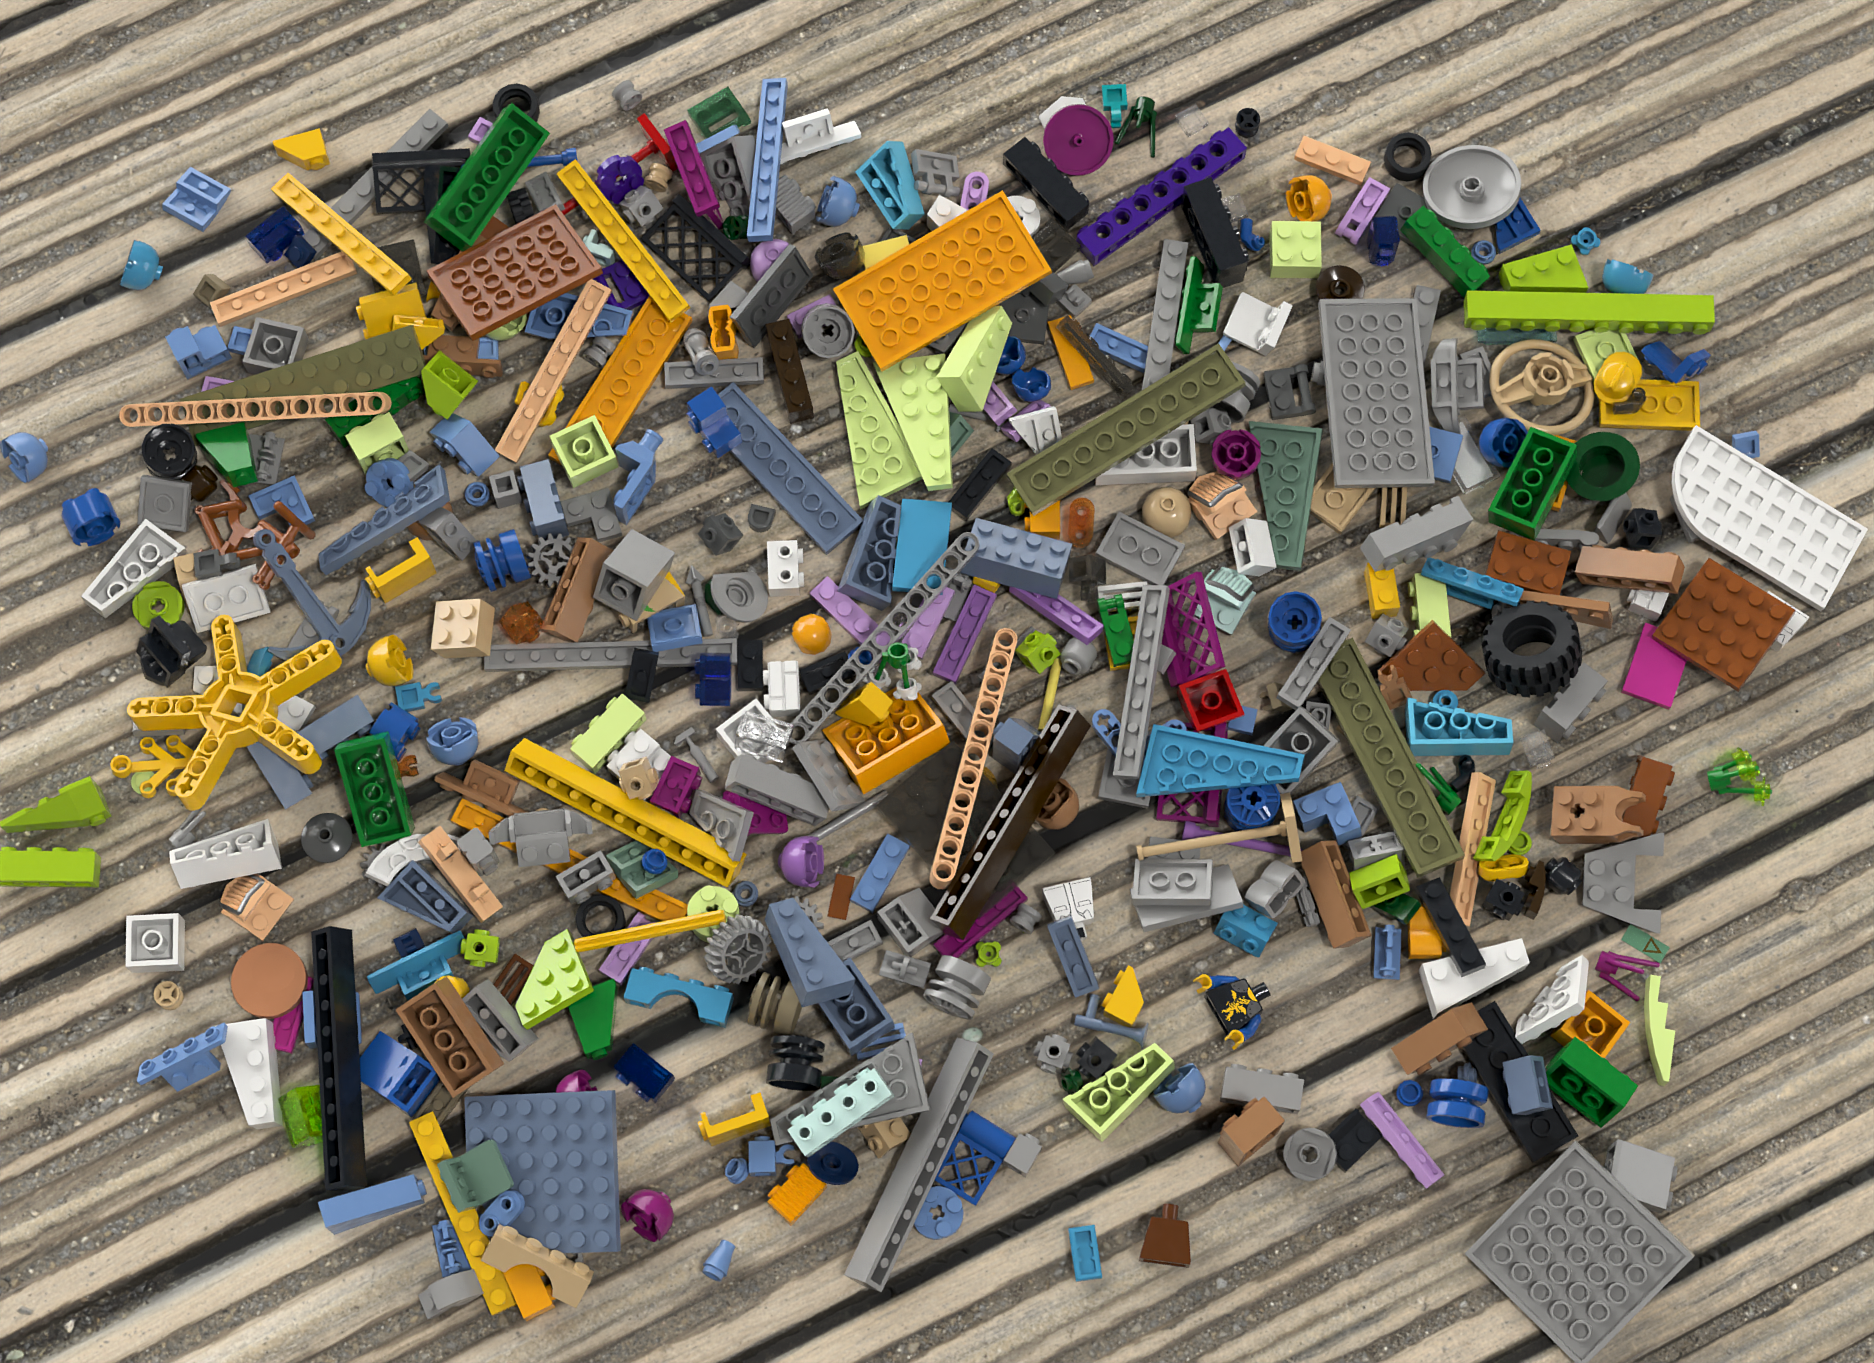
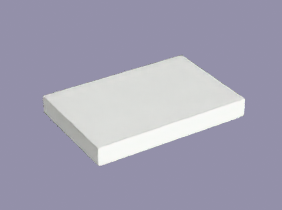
(225, 595)

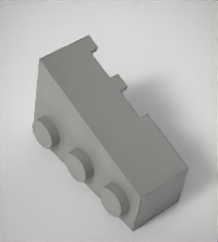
(1571, 703)
(499, 1021)

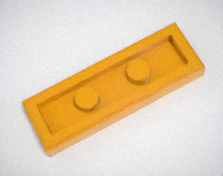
(1073, 363)

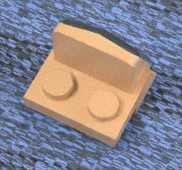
(1219, 502)
(254, 904)

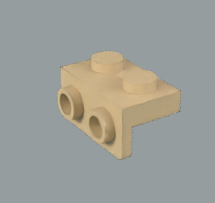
(885, 1135)

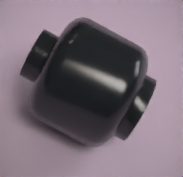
(1562, 875)

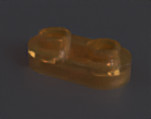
(1081, 524)

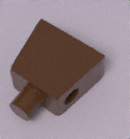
(1167, 1240)

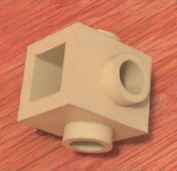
(638, 778)

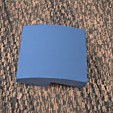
(196, 199)

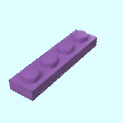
(1063, 614)
(964, 634)

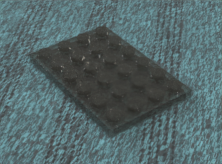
(919, 811)

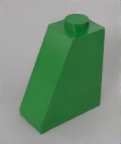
(230, 453)
(596, 1019)

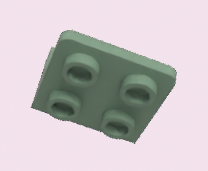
(475, 1176)

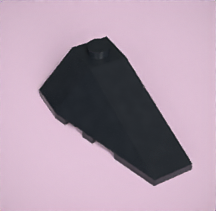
(436, 182)

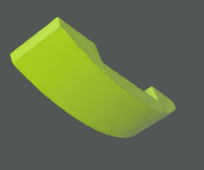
(1518, 794)

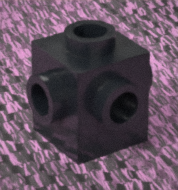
(1642, 528)
(1504, 900)
(1088, 1051)

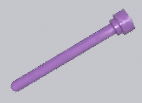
(1193, 831)

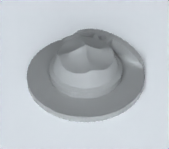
(740, 595)

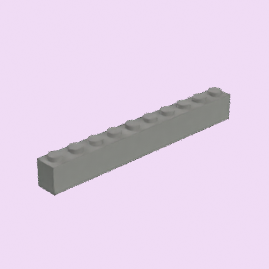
(919, 1164)

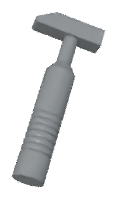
(976, 415)
(697, 754)

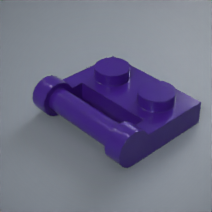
(627, 284)

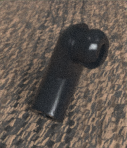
(1466, 767)

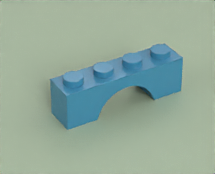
(647, 988)

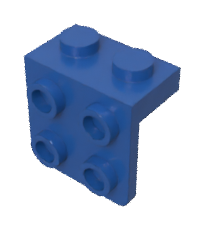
(1672, 366)

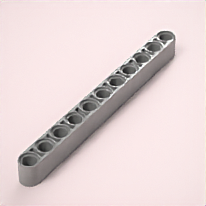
(886, 626)

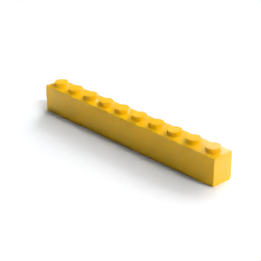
(630, 816)

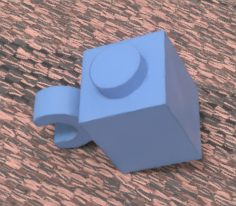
(764, 1156)

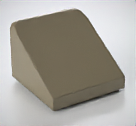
(211, 289)

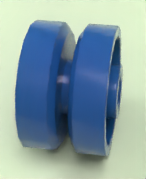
(1457, 1103)

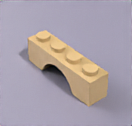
(511, 1249)

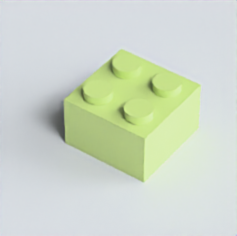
(1295, 249)
(377, 441)
(584, 451)

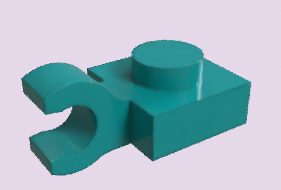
(1114, 100)

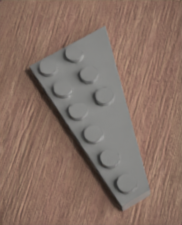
(900, 1070)

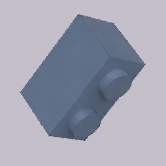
(1527, 1085)

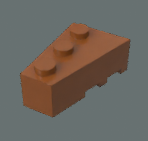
(1651, 779)

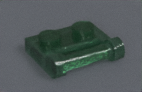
(716, 109)

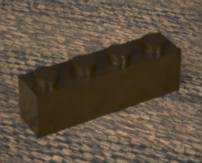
(789, 371)

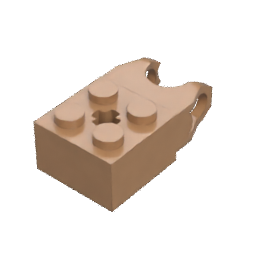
(1601, 818)

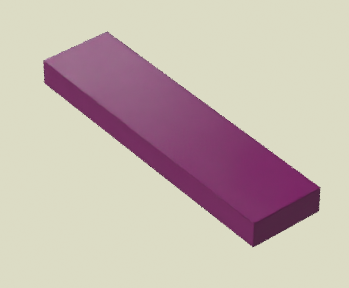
(955, 947)

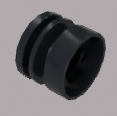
(165, 440)
(795, 1057)

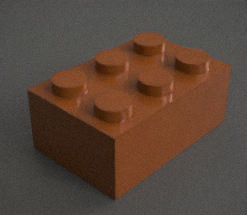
(1527, 563)

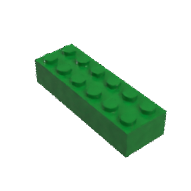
(487, 177)

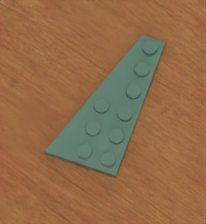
(1287, 485)

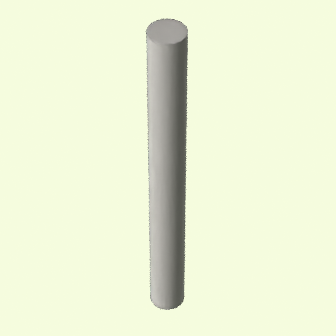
(849, 816)

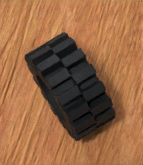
(520, 205)

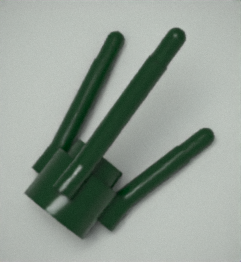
(1143, 112)

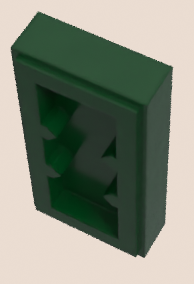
(1399, 908)

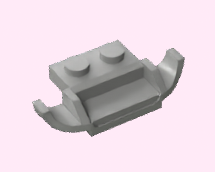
(1455, 384)
(541, 835)

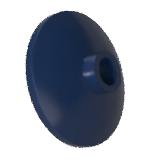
(833, 1164)

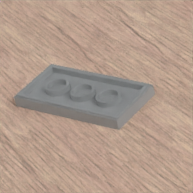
(1224, 898)

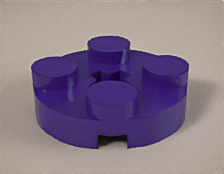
(616, 166)

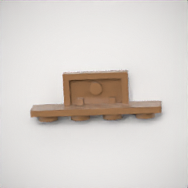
(465, 354)
(485, 786)

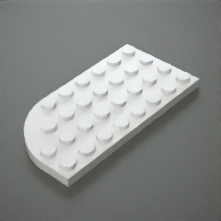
(1763, 519)

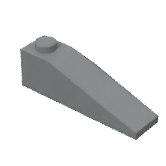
(731, 168)

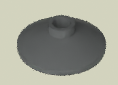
(329, 849)

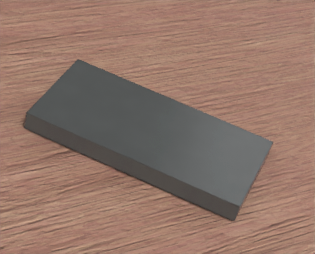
(771, 295)

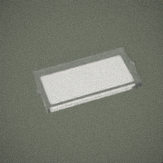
(1471, 467)

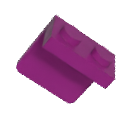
(764, 820)

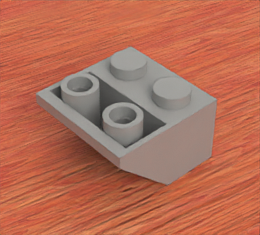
(909, 922)

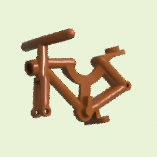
(233, 510)

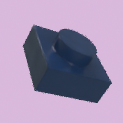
(300, 252)

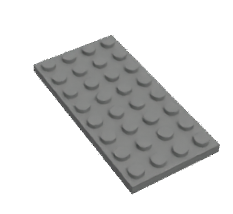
(1376, 393)

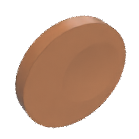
(269, 980)

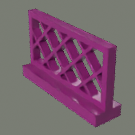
(693, 172)
(1174, 636)
(1212, 798)

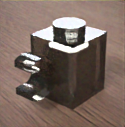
(1087, 572)

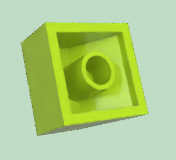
(446, 384)

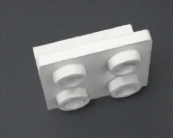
(1256, 323)

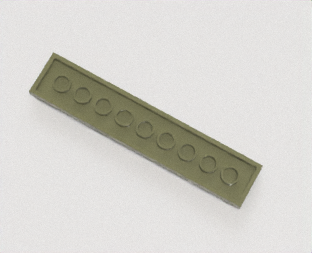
(347, 369)
(1126, 429)
(1388, 762)

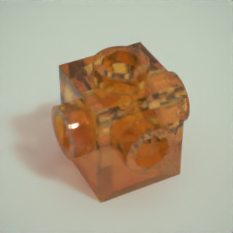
(522, 623)

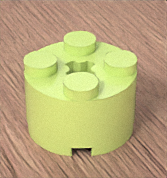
(708, 900)

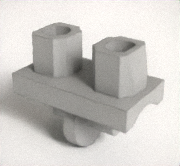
(905, 969)

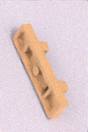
(460, 874)

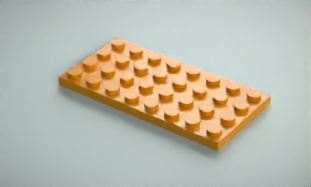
(942, 281)

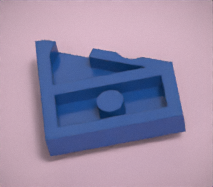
(1515, 228)

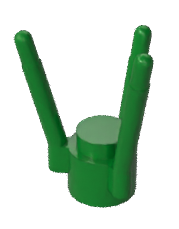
(1448, 798)

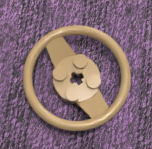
(1542, 382)

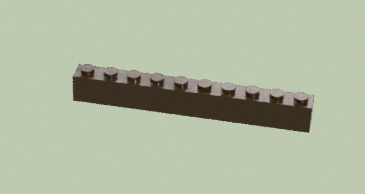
(1010, 822)

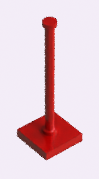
(654, 145)

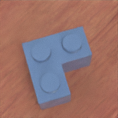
(198, 351)
(464, 441)
(1331, 807)

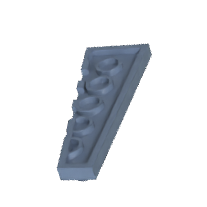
(428, 495)

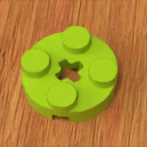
(149, 597)

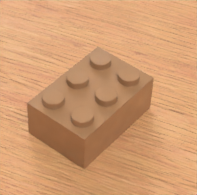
(1250, 1131)

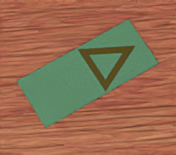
(1645, 943)

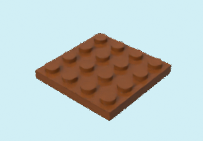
(1723, 624)

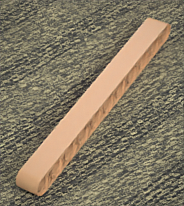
(243, 409)
(971, 768)

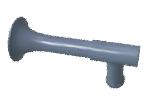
(1089, 1022)

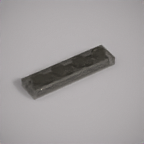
(1102, 364)

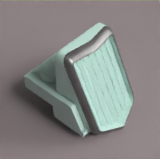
(1228, 597)

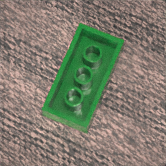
(1532, 483)
(374, 789)

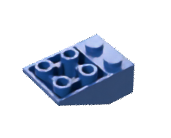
(397, 1073)

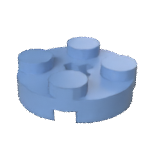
(377, 484)
(944, 1226)

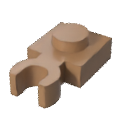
(1393, 688)

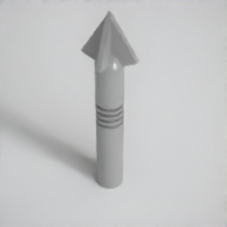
(695, 579)

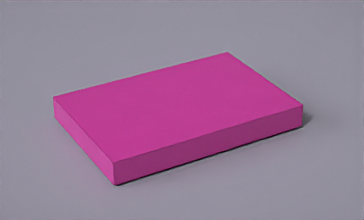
(1653, 671)

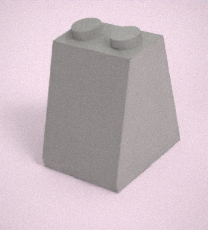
(633, 574)
(1642, 1173)

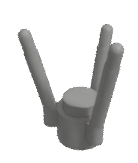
(184, 836)

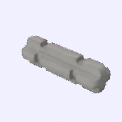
(1307, 905)

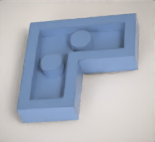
(288, 493)

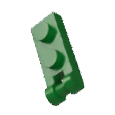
(1116, 630)

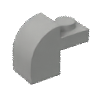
(450, 1292)

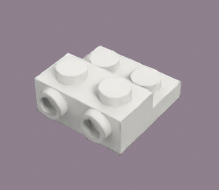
(638, 746)

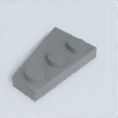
(723, 820)

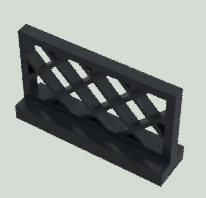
(410, 161)
(707, 231)

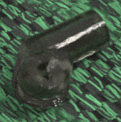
(1633, 403)

